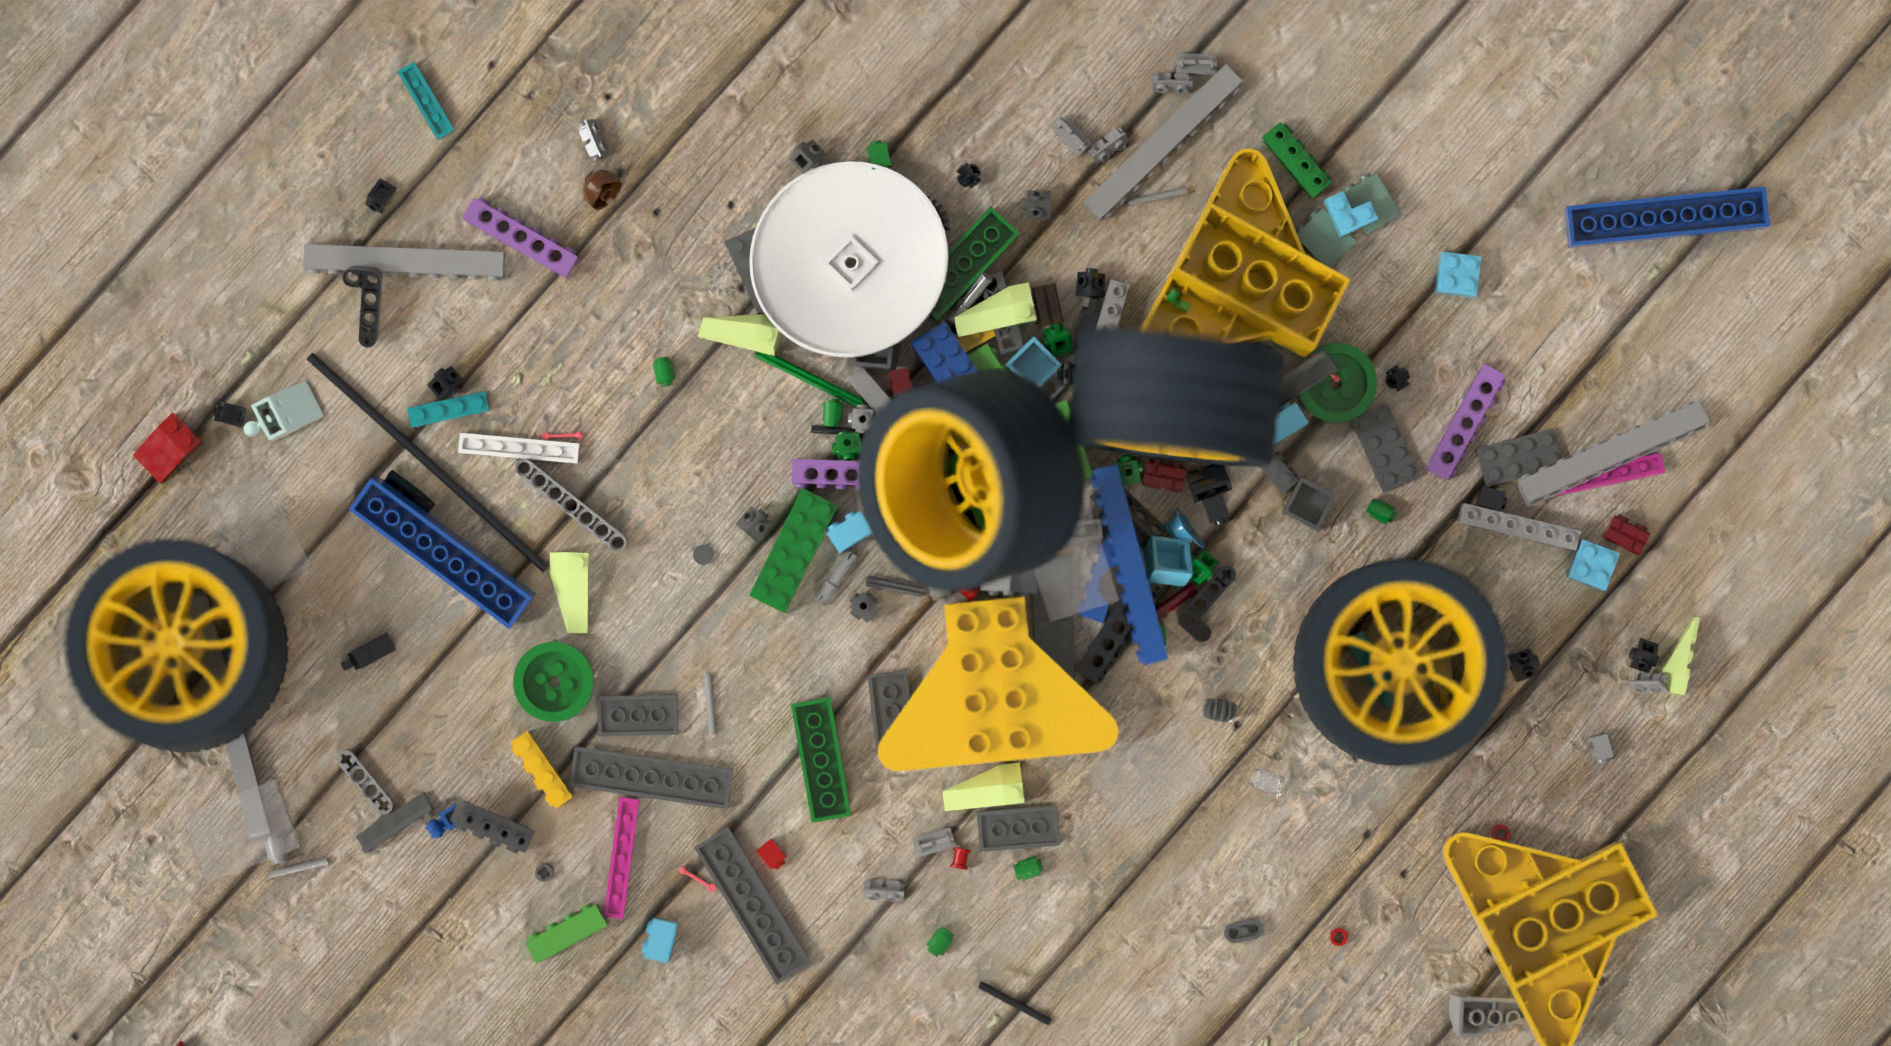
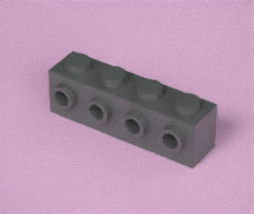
(1279, 475)
(492, 826)

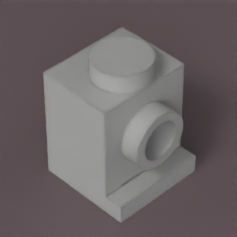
(1600, 748)

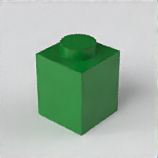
(879, 154)

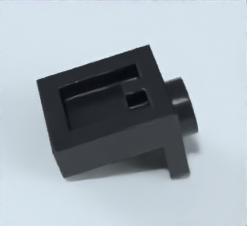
(380, 196)
(229, 414)

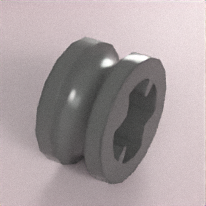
(539, 876)

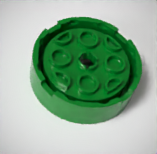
(1356, 390)
(533, 677)

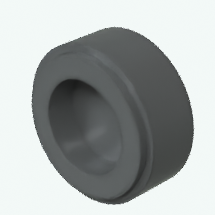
(702, 554)

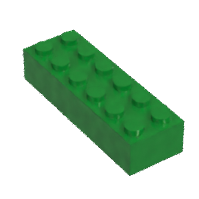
(973, 256)
(793, 550)
(821, 760)

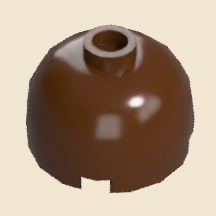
(600, 187)

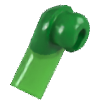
(1174, 298)

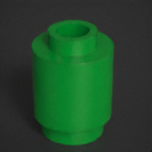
(664, 371)
(832, 412)
(1381, 511)
(1028, 868)
(940, 941)

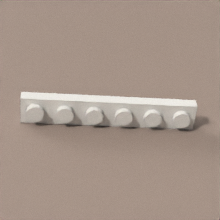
(518, 448)

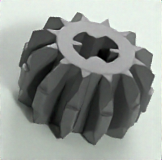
(1219, 710)

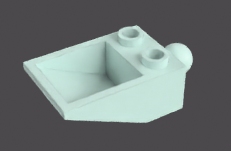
(288, 411)

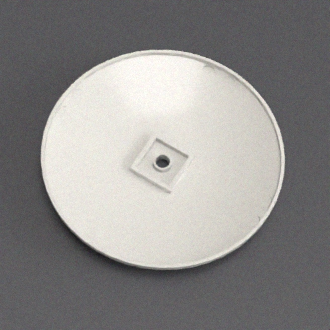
(839, 216)

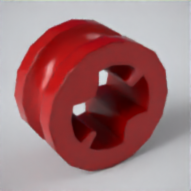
(1502, 827)
(1344, 940)

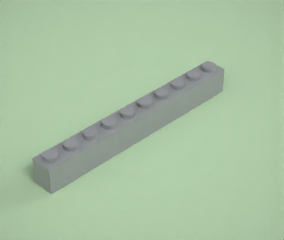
(1162, 142)
(405, 261)
(1613, 453)

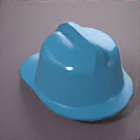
(1179, 528)

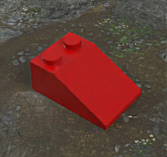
(167, 447)

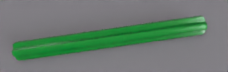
(811, 379)

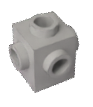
(853, 418)

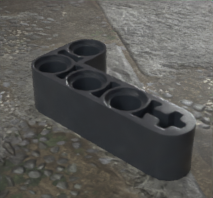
(367, 306)
(1209, 601)

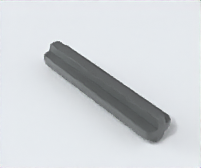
(895, 586)

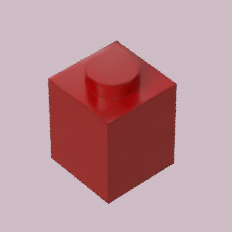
(772, 854)

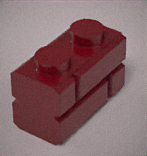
(900, 380)
(1164, 476)
(1626, 535)

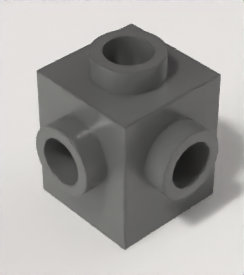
(807, 156)
(1037, 204)
(754, 523)
(869, 612)

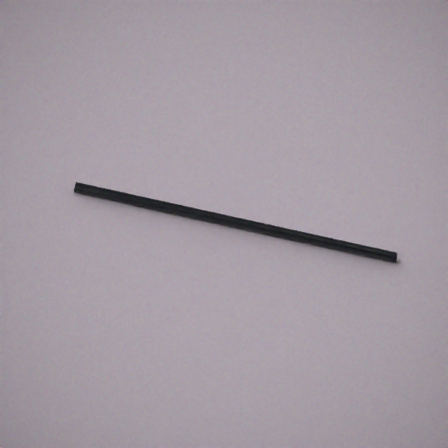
(427, 462)

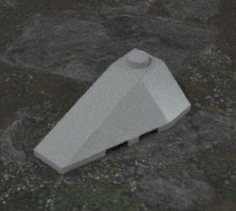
(1482, 1014)

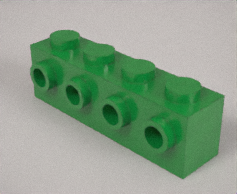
(1296, 160)

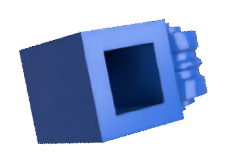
(438, 827)

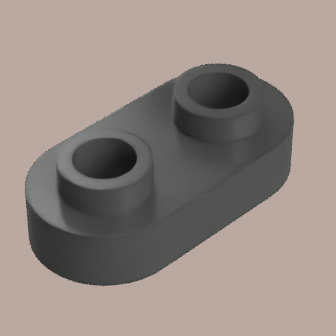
(1243, 930)

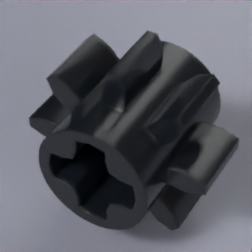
(968, 175)
(1066, 374)
(1397, 378)

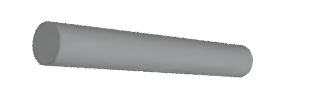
(1157, 196)
(710, 703)
(298, 867)

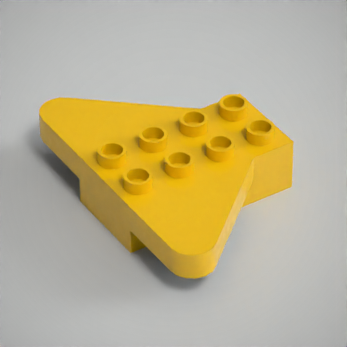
(1248, 269)
(993, 699)
(1548, 922)

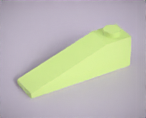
(1003, 310)
(744, 331)
(571, 584)
(1680, 656)
(991, 788)

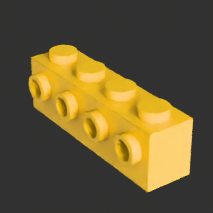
(542, 769)

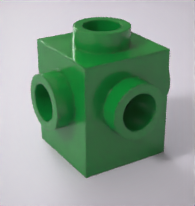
(1057, 339)
(846, 445)
(1130, 476)
(1201, 570)

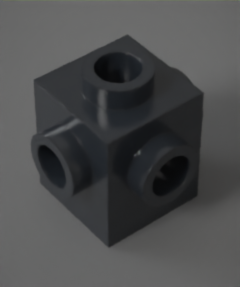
(1090, 284)
(448, 379)
(1642, 659)
(1523, 665)

